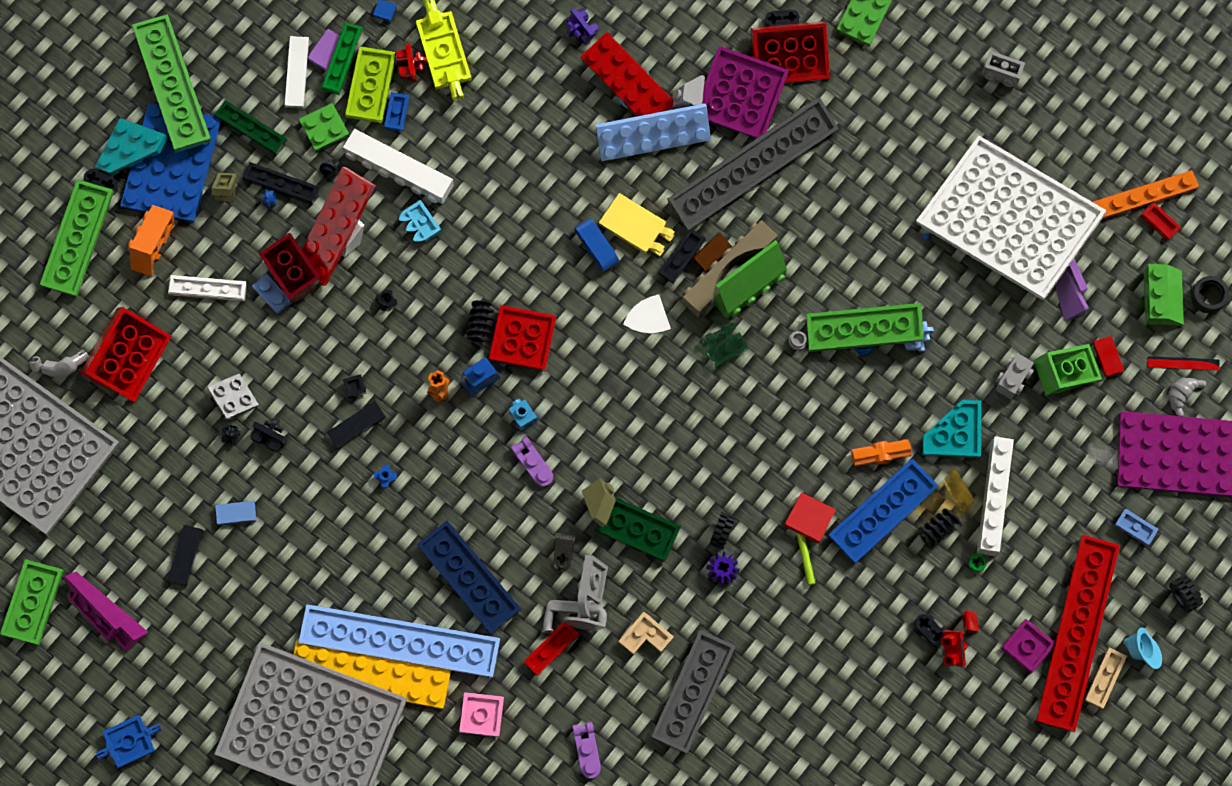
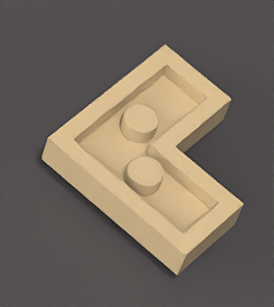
(645, 630)

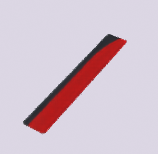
(1183, 363)

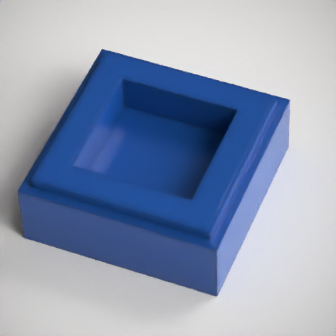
(385, 10)

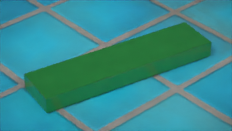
(342, 58)

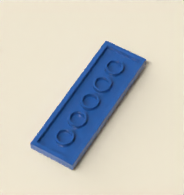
(883, 511)

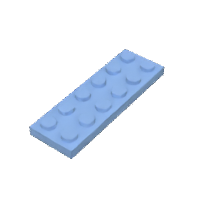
(653, 132)

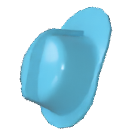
(1143, 647)

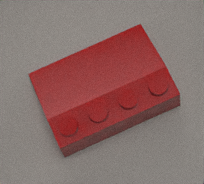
(794, 47)
(125, 354)

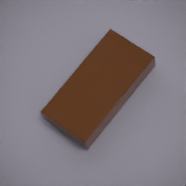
(711, 251)

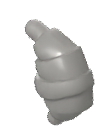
(1181, 391)

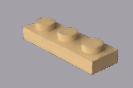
(1105, 678)

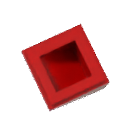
(970, 622)

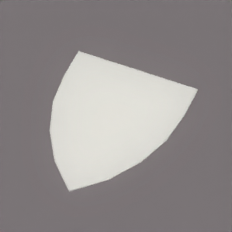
(648, 316)

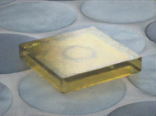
(958, 491)

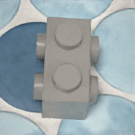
(1003, 69)
(1011, 381)

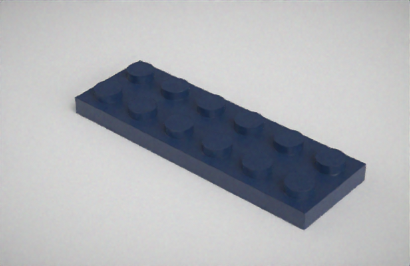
(469, 577)

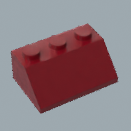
(290, 268)

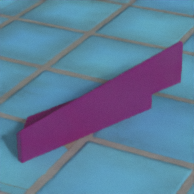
(103, 613)

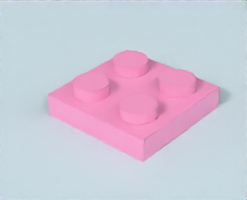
(481, 714)

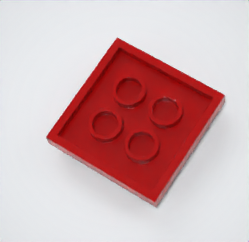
(522, 338)

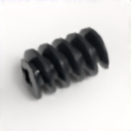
(478, 321)
(938, 526)

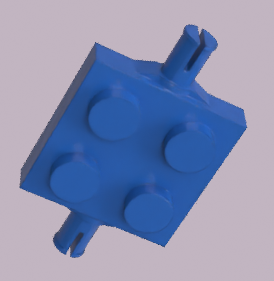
(128, 741)

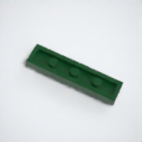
(251, 127)

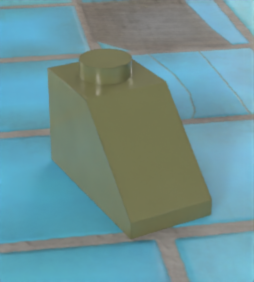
(599, 501)

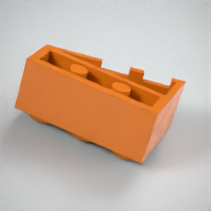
(149, 239)

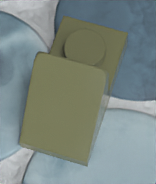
(224, 187)

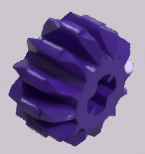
(725, 562)

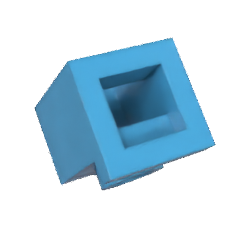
(525, 420)

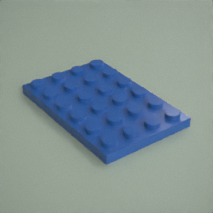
(171, 178)

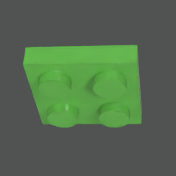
(324, 127)

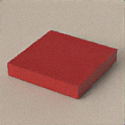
(810, 518)

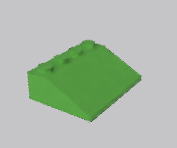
(750, 281)

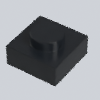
(354, 386)

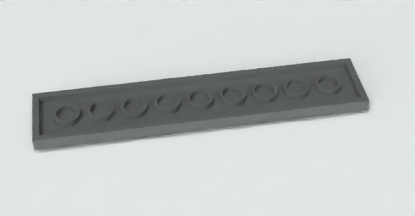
(752, 163)

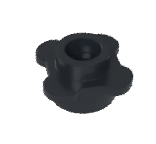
(386, 295)

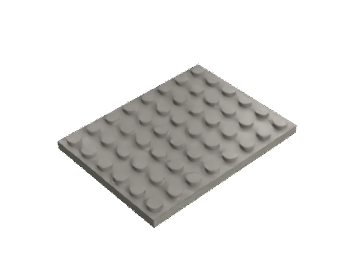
(44, 450)
(309, 723)

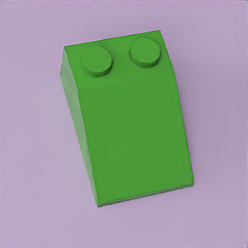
(1067, 369)

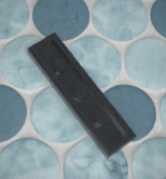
(281, 183)

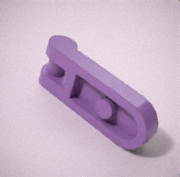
(533, 463)
(587, 751)

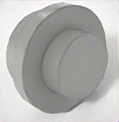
(798, 340)

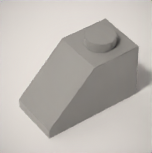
(689, 94)

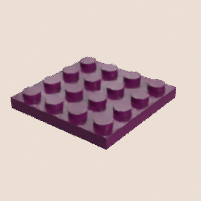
(742, 92)

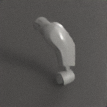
(62, 368)

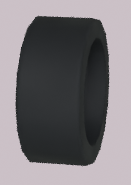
(1216, 282)

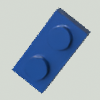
(397, 112)

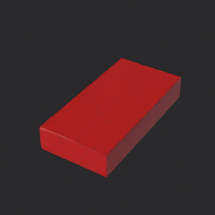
(1160, 221)
(1108, 356)

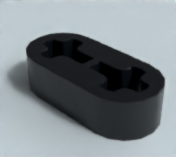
(781, 17)
(102, 178)
(934, 627)

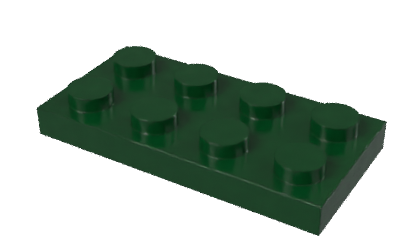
(640, 530)

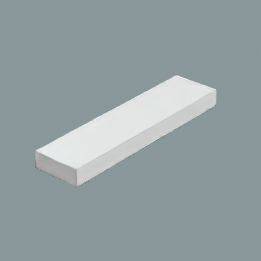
(296, 72)
(207, 288)

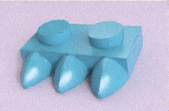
(421, 221)

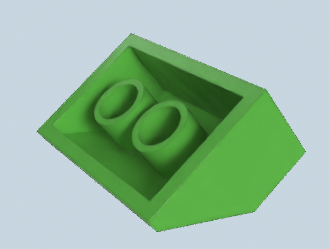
(1163, 295)

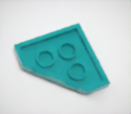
(129, 146)
(956, 433)

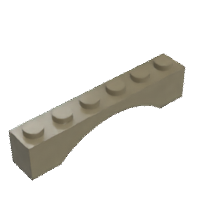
(700, 296)

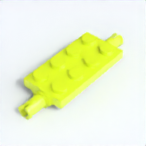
(443, 49)

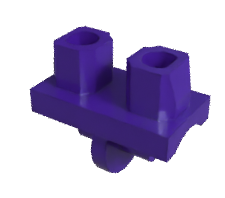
(579, 27)

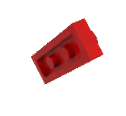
(551, 648)

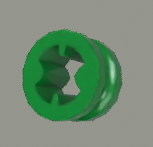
(981, 567)

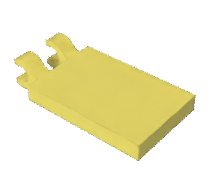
(635, 225)

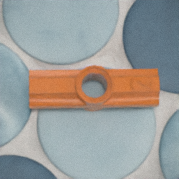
(438, 386)
(881, 452)

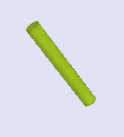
(806, 559)

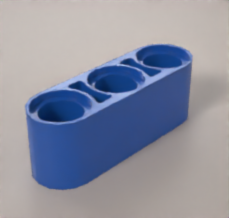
(596, 245)

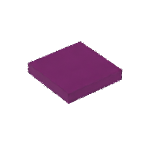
(1028, 646)

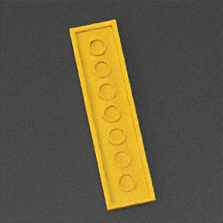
(415, 682)

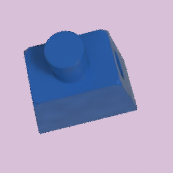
(479, 377)

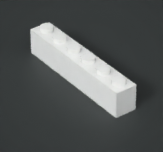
(398, 166)
(995, 496)

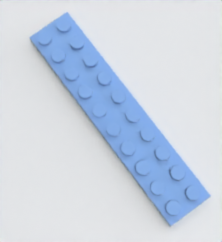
(399, 640)

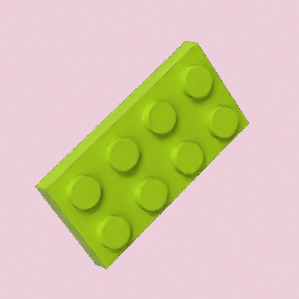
(370, 84)

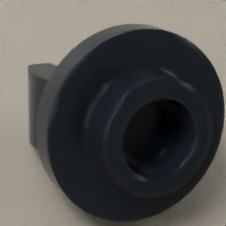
(329, 169)
(231, 431)

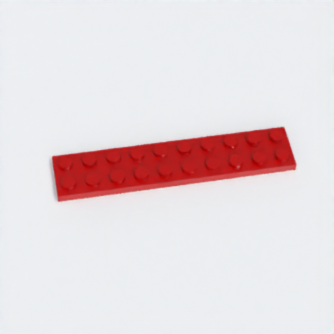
(1077, 633)

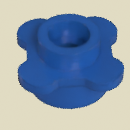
(390, 476)

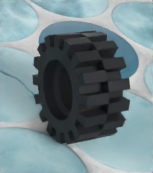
(722, 530)
(1186, 593)

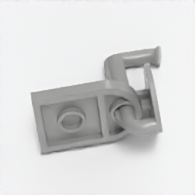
(589, 600)

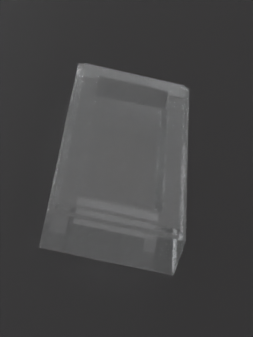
(1102, 456)

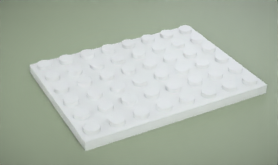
(1011, 217)

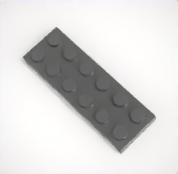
(693, 692)

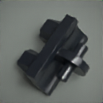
(261, 431)

